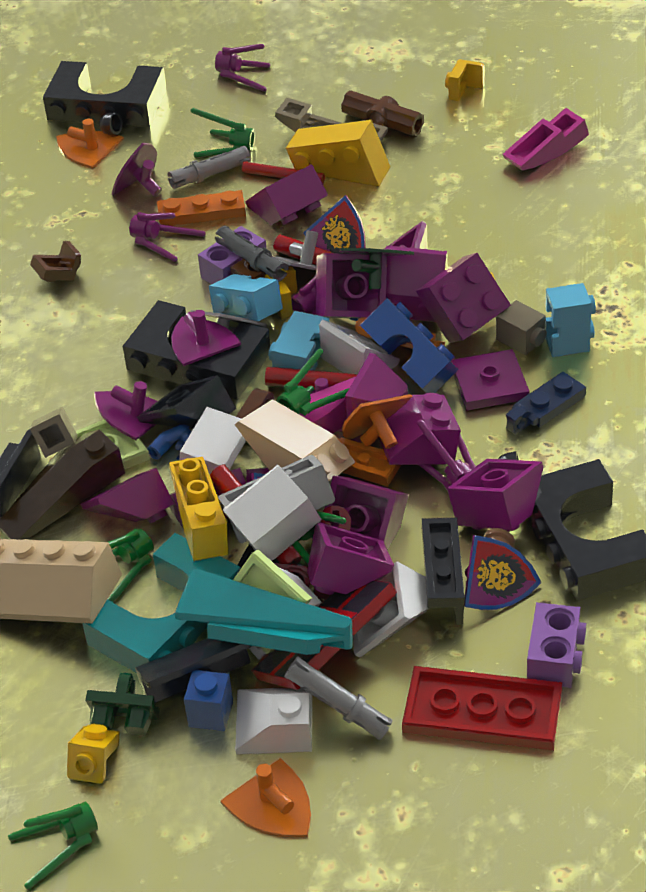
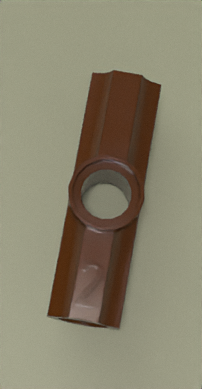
(383, 112)

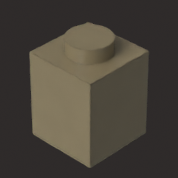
(521, 327)
(53, 432)

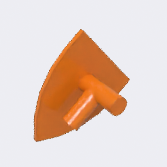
(87, 145)
(371, 420)
(272, 802)

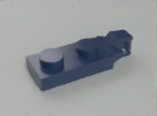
(545, 403)

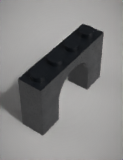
(136, 103)
(151, 352)
(585, 564)

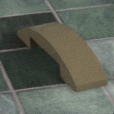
(299, 115)

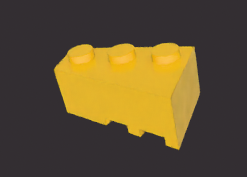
(341, 152)

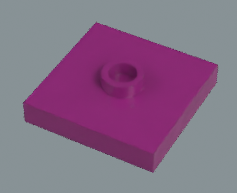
(490, 379)

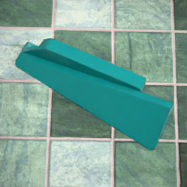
(260, 617)

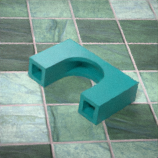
(139, 640)

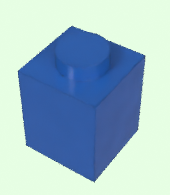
(208, 700)

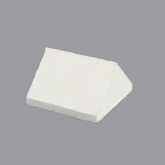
(348, 349)
(214, 439)
(272, 513)

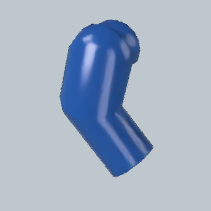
(167, 439)

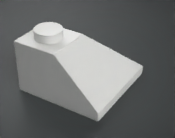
(398, 612)
(273, 721)

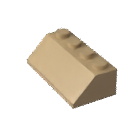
(55, 579)

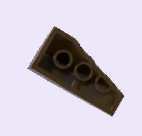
(64, 484)

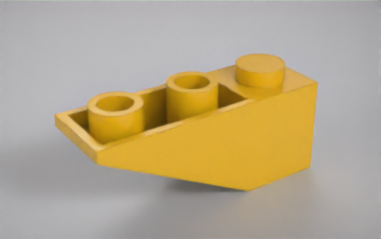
(199, 509)

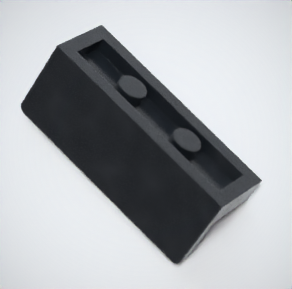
(15, 468)
(443, 565)
(173, 671)

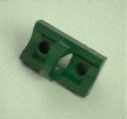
(124, 703)

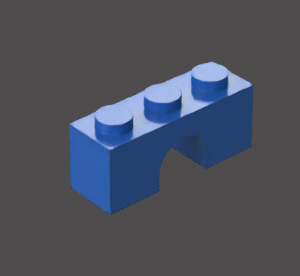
(429, 364)

